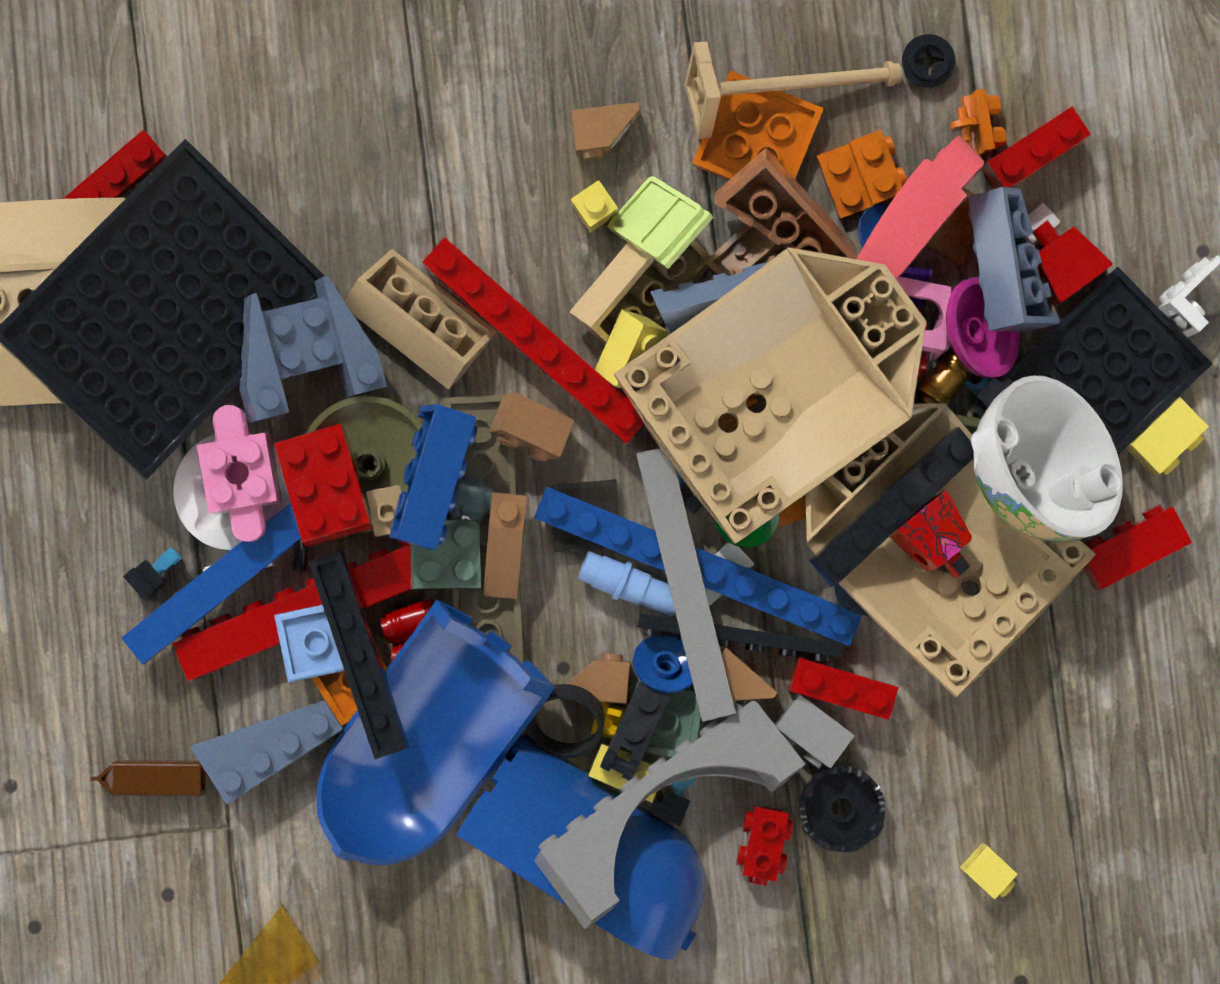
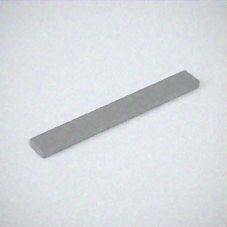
(686, 585)

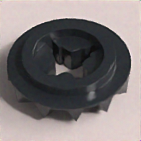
(939, 50)

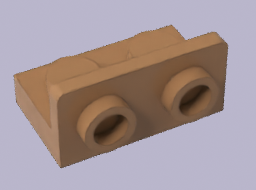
(743, 250)

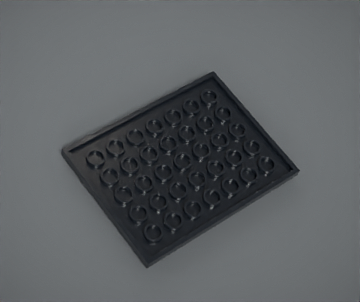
(150, 308)

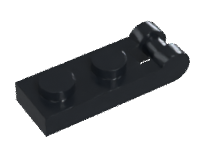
(635, 730)

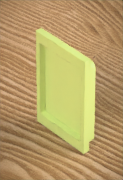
(660, 221)

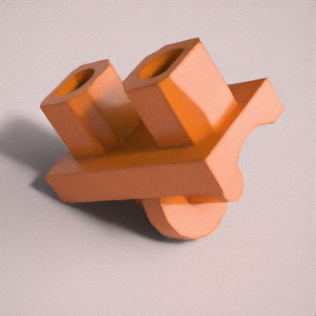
(976, 124)

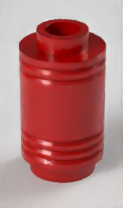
(402, 622)

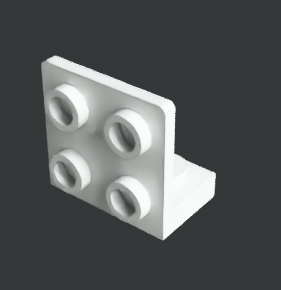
(1184, 313)

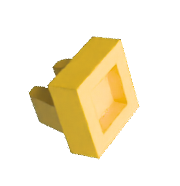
(613, 717)

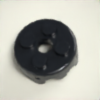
(862, 822)

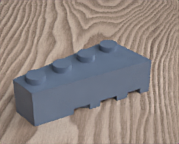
(1008, 263)
(690, 299)
(259, 751)

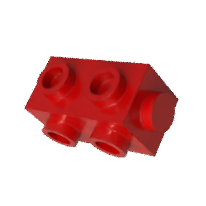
(763, 854)

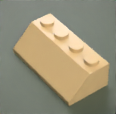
(628, 286)
(419, 318)

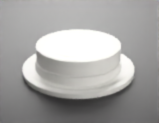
(192, 504)

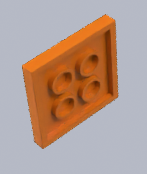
(756, 122)

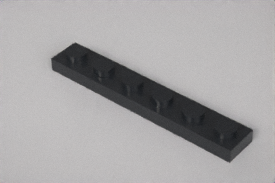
(893, 507)
(753, 639)
(358, 654)

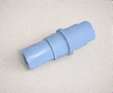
(626, 583)

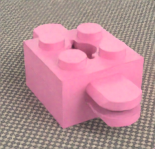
(239, 473)

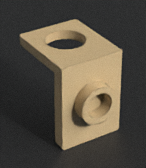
(382, 508)

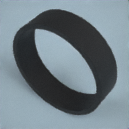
(570, 750)

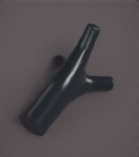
(300, 556)

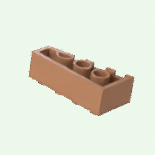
(779, 207)

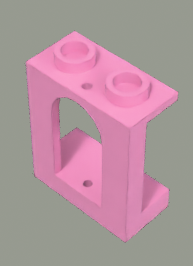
(934, 340)

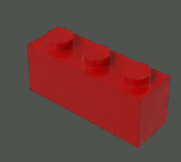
(1036, 150)
(1135, 546)
(843, 688)

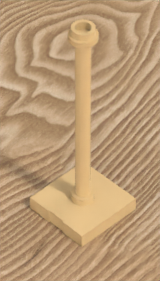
(705, 90)

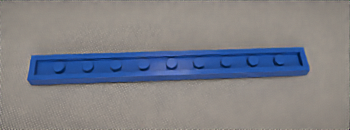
(717, 573)

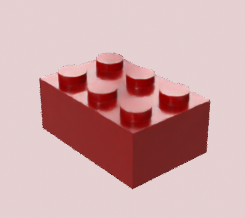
(323, 485)

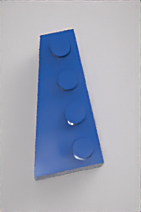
(433, 476)

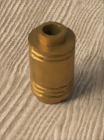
(944, 381)

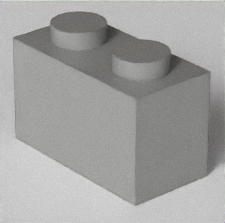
(813, 731)

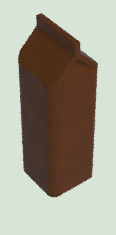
(153, 778)

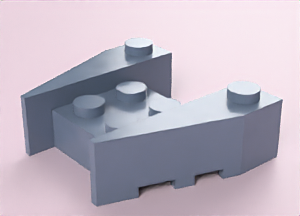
(299, 342)

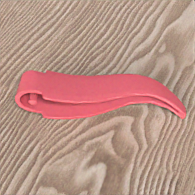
(922, 207)

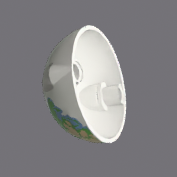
(1031, 452)

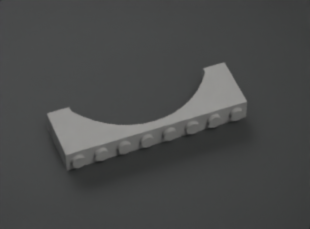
(584, 857)

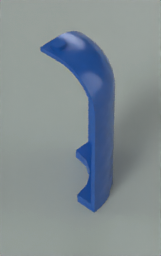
(461, 713)
(655, 864)

